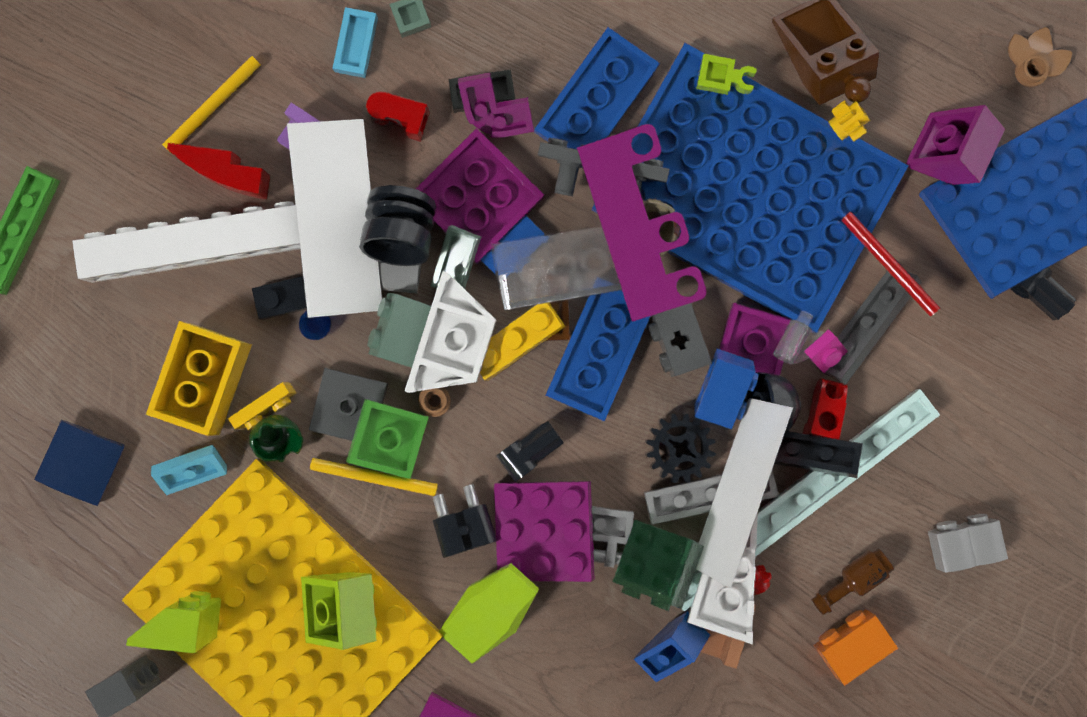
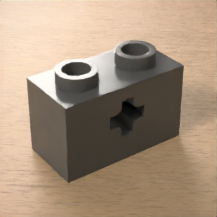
(694, 350)
(124, 687)

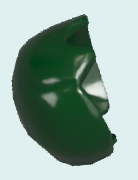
(275, 438)

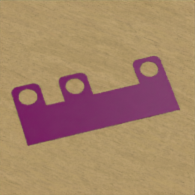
(627, 229)

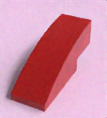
(224, 169)

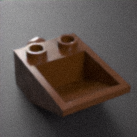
(828, 50)

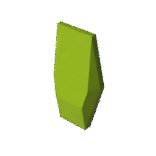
(489, 612)

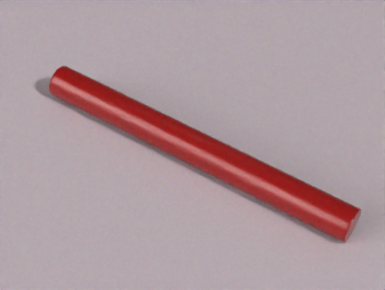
(890, 264)

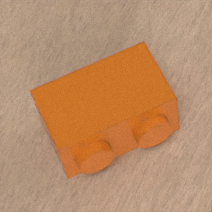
(855, 646)

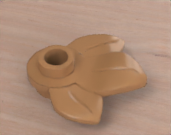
(1038, 54)

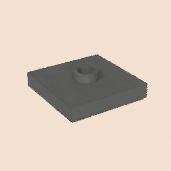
(341, 402)

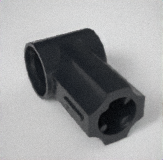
(1046, 294)
(526, 453)

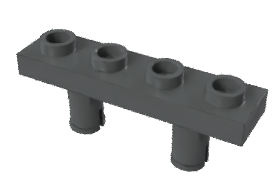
(570, 164)

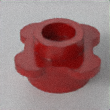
(762, 580)

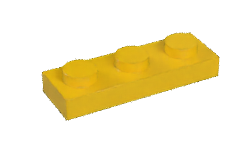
(520, 338)

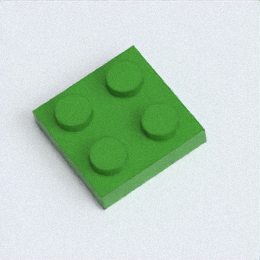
(387, 439)

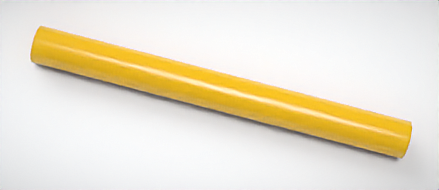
(213, 102)
(373, 476)

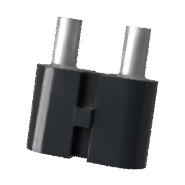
(464, 529)

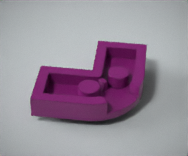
(487, 115)

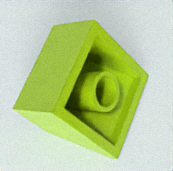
(339, 609)
(181, 626)

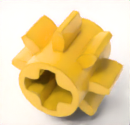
(849, 120)

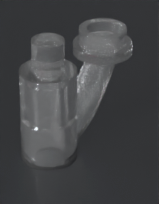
(790, 347)

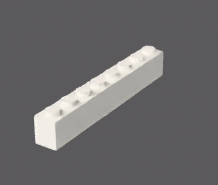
(187, 243)

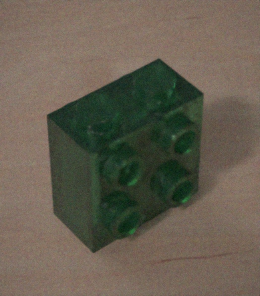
(657, 565)

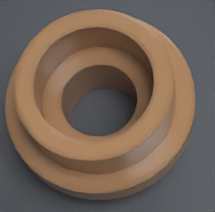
(432, 411)

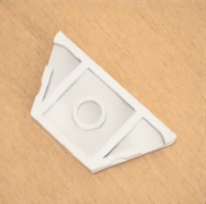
(452, 339)

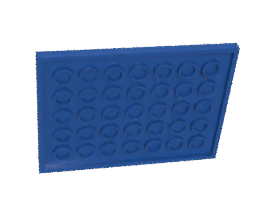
(763, 189)

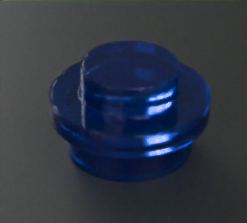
(314, 327)

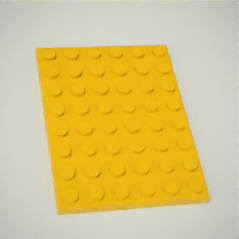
(252, 558)

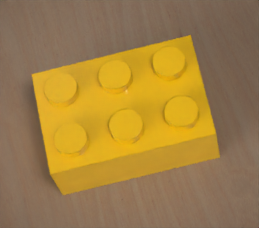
(198, 379)

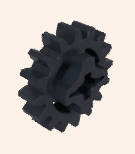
(687, 435)

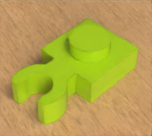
(718, 75)

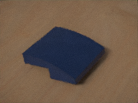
(79, 462)

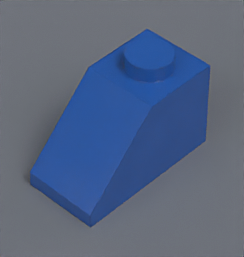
(672, 648)

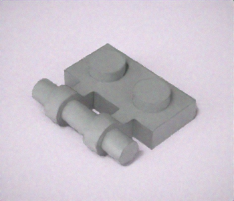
(610, 527)

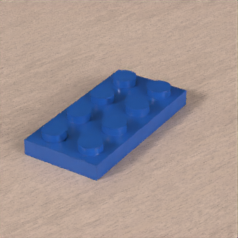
(598, 92)
(597, 355)

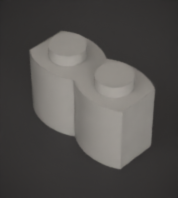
(967, 544)

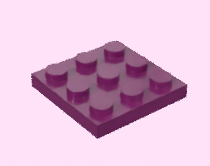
(480, 192)
(545, 529)

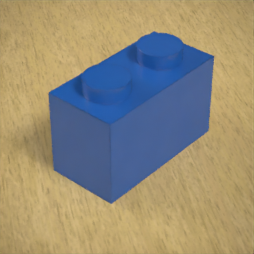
(725, 389)

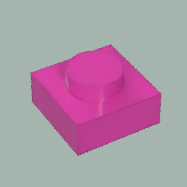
(826, 351)

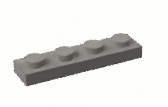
(690, 498)

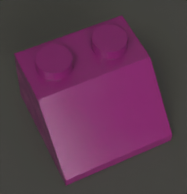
(957, 145)

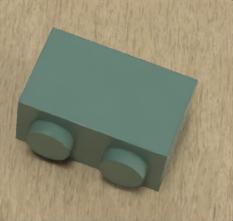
(398, 329)

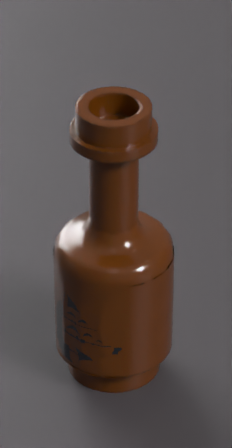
(858, 577)

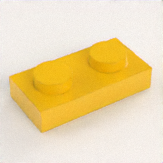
(275, 400)

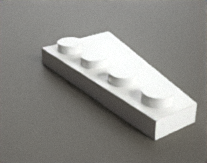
(724, 608)

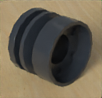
(398, 225)

